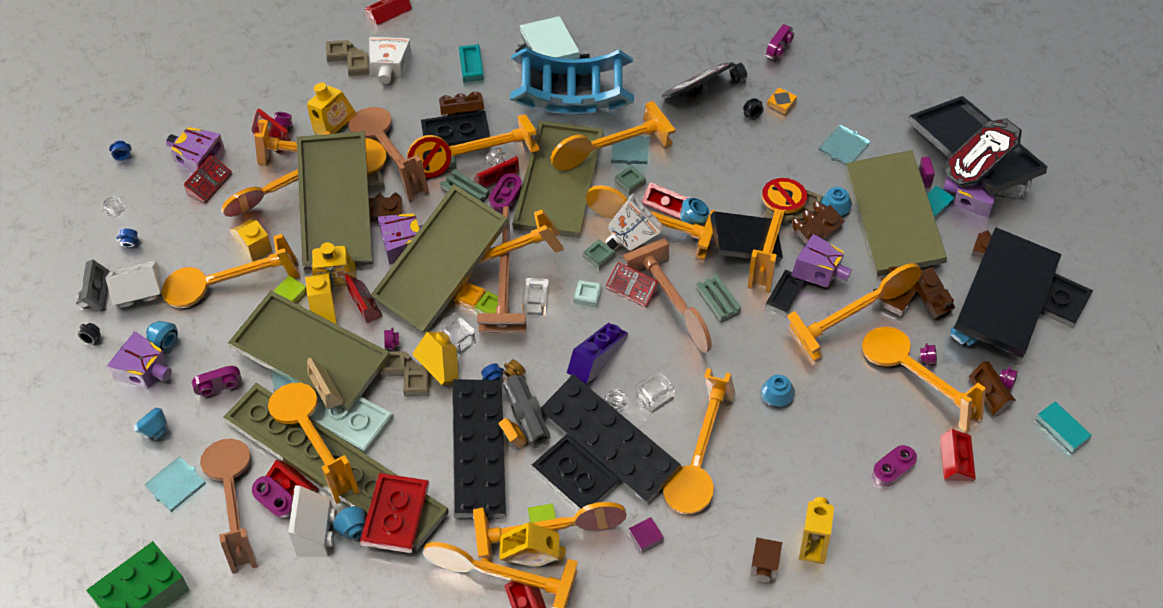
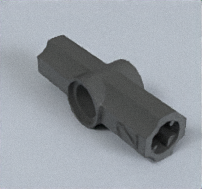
(526, 410)

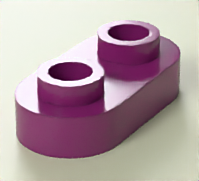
(779, 41)
(503, 193)
(216, 380)
(896, 464)
(272, 495)

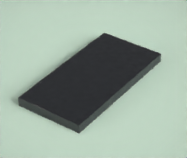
(955, 122)
(1008, 292)

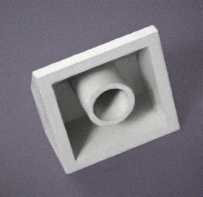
(134, 284)
(311, 523)

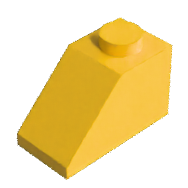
(252, 239)
(321, 296)
(438, 356)

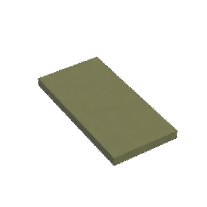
(556, 191)
(334, 194)
(895, 212)
(439, 258)
(286, 335)

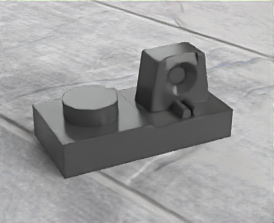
(93, 287)

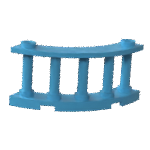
(570, 103)

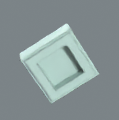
(587, 293)

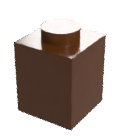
(766, 560)

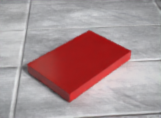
(395, 513)

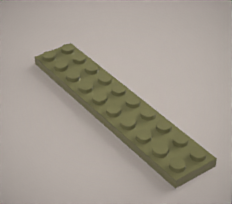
(293, 447)

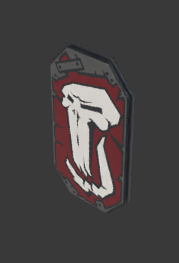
(698, 79)
(983, 152)

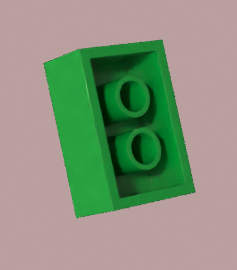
(140, 582)

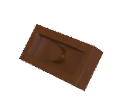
(933, 293)
(996, 394)

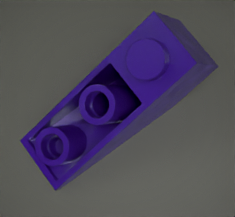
(595, 352)

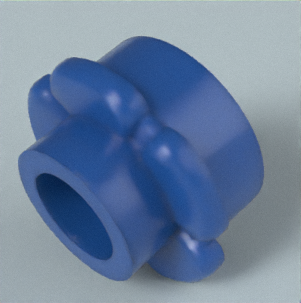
(120, 150)
(127, 237)
(492, 372)

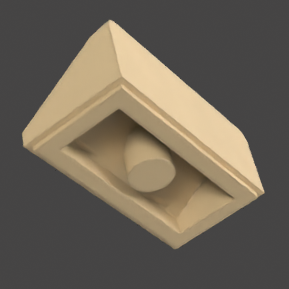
(324, 384)

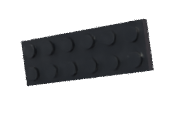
(611, 438)
(478, 448)

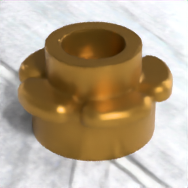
(514, 368)

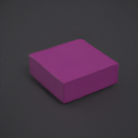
(926, 171)
(646, 534)

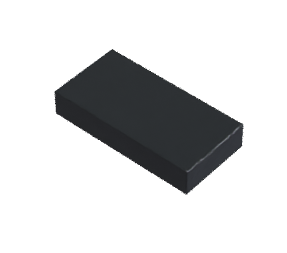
(785, 294)

